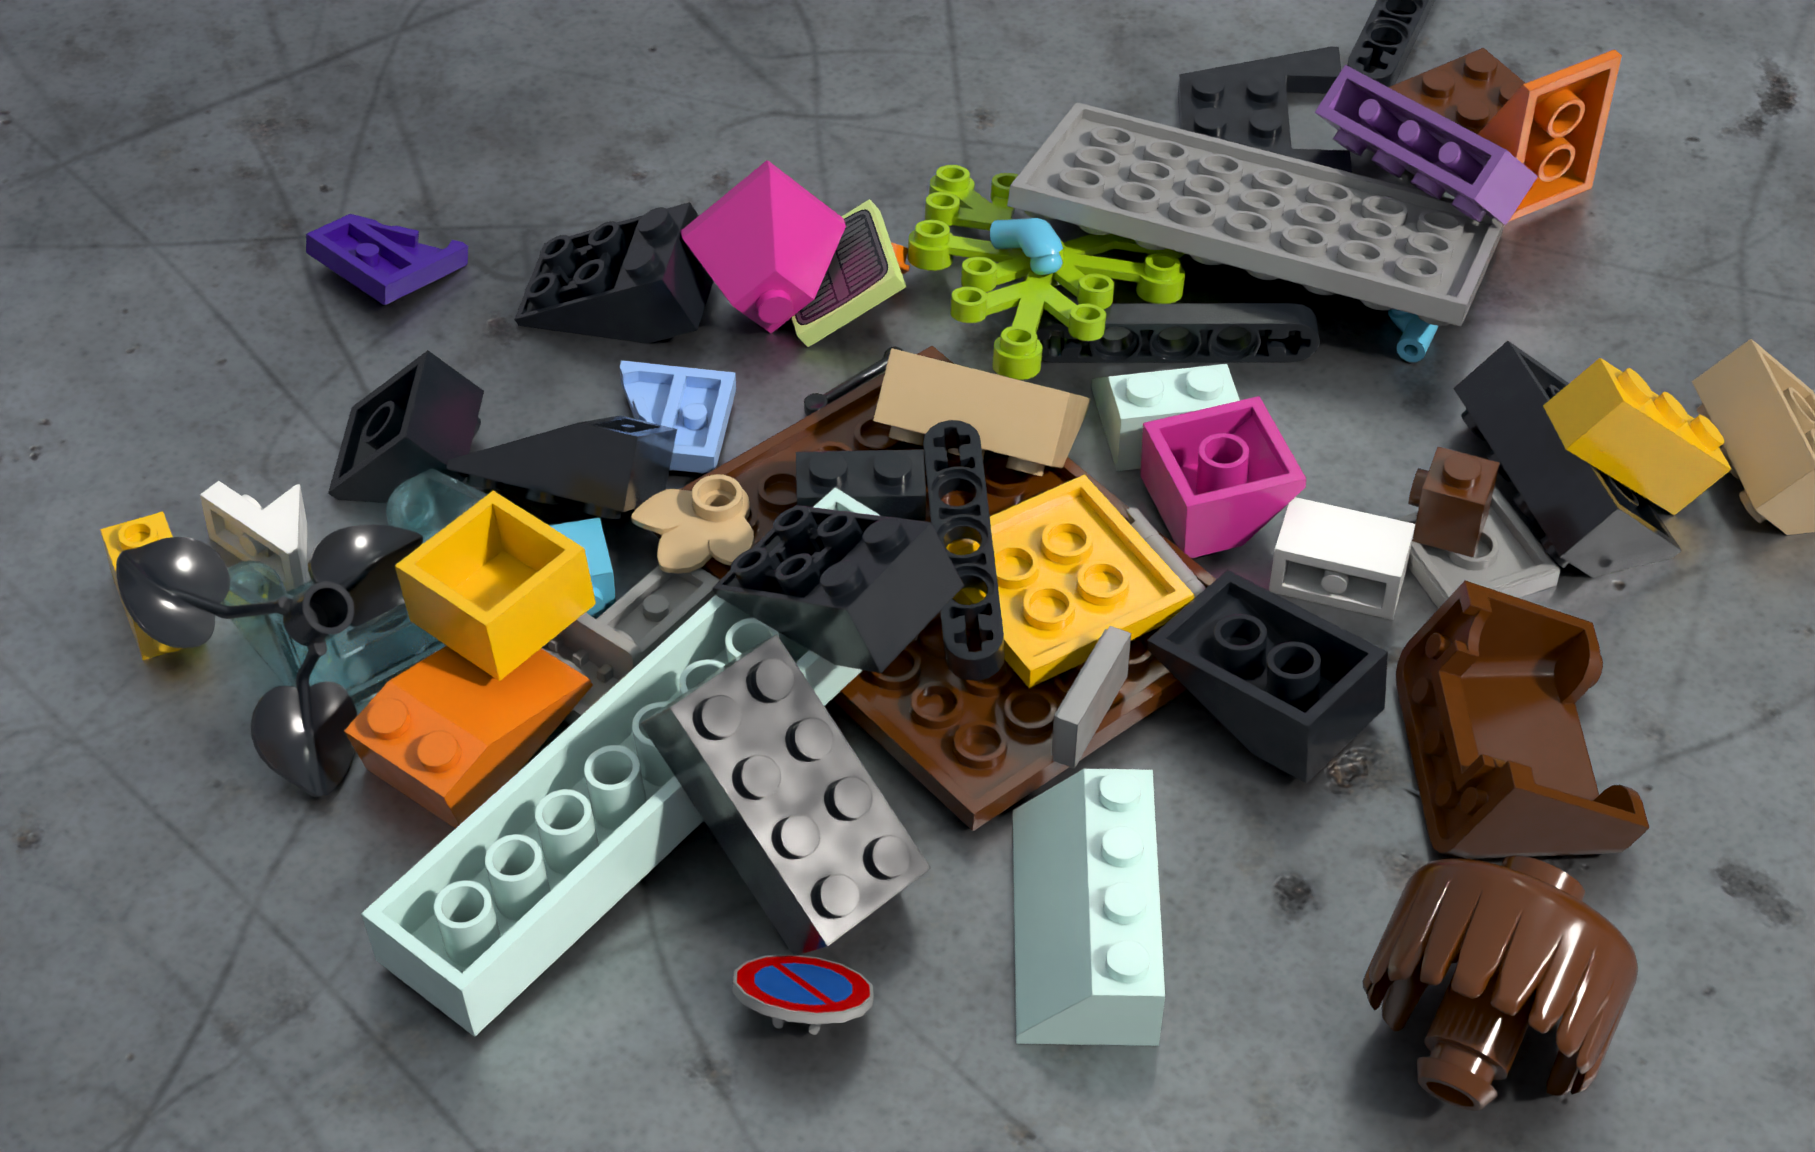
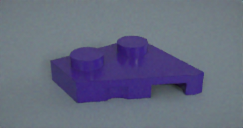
(381, 257)

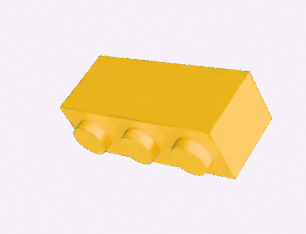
(1638, 435)

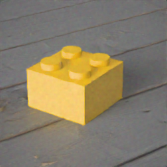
(496, 585)

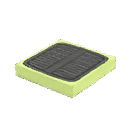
(857, 278)

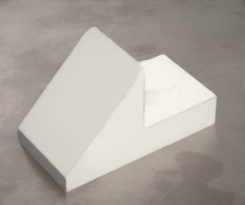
(258, 534)

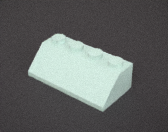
(1088, 912)

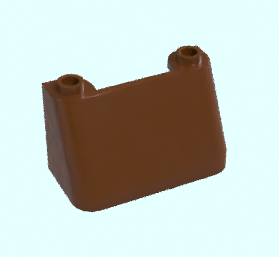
(1500, 735)

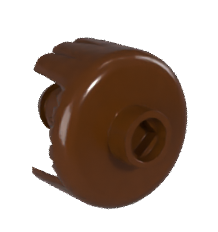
(1522, 960)

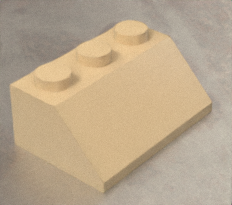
(1011, 415)
(1766, 434)

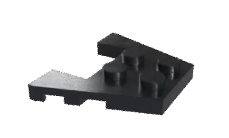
(1250, 103)

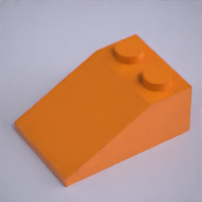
(1558, 128)
(459, 734)

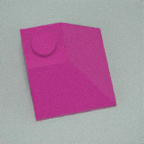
(766, 245)

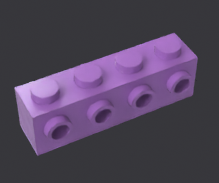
(1427, 145)

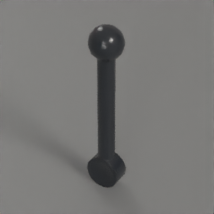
(817, 401)

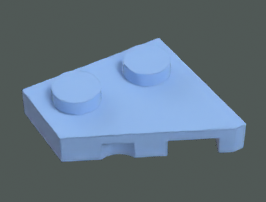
(684, 399)

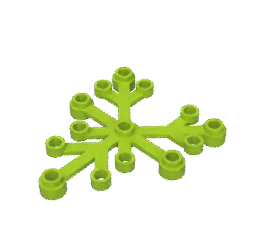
(1088, 277)

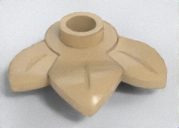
(698, 523)

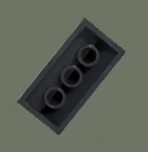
(1581, 509)

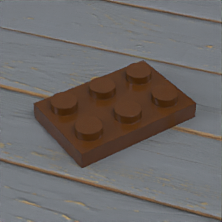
(1464, 89)

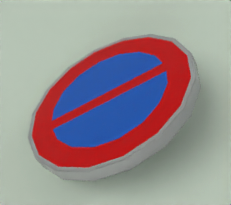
(802, 990)

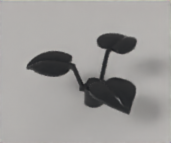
(299, 732)

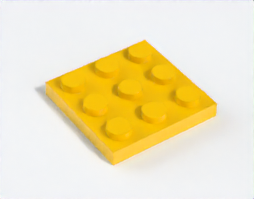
(1069, 574)

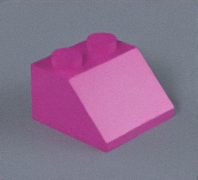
(1218, 474)

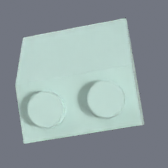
(1142, 397)

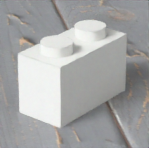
(1341, 558)

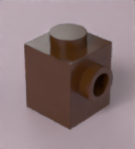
(1453, 500)

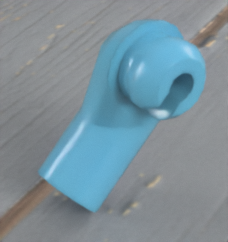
(1034, 237)
(1416, 335)

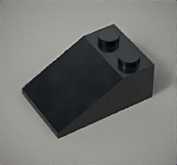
(1274, 673)

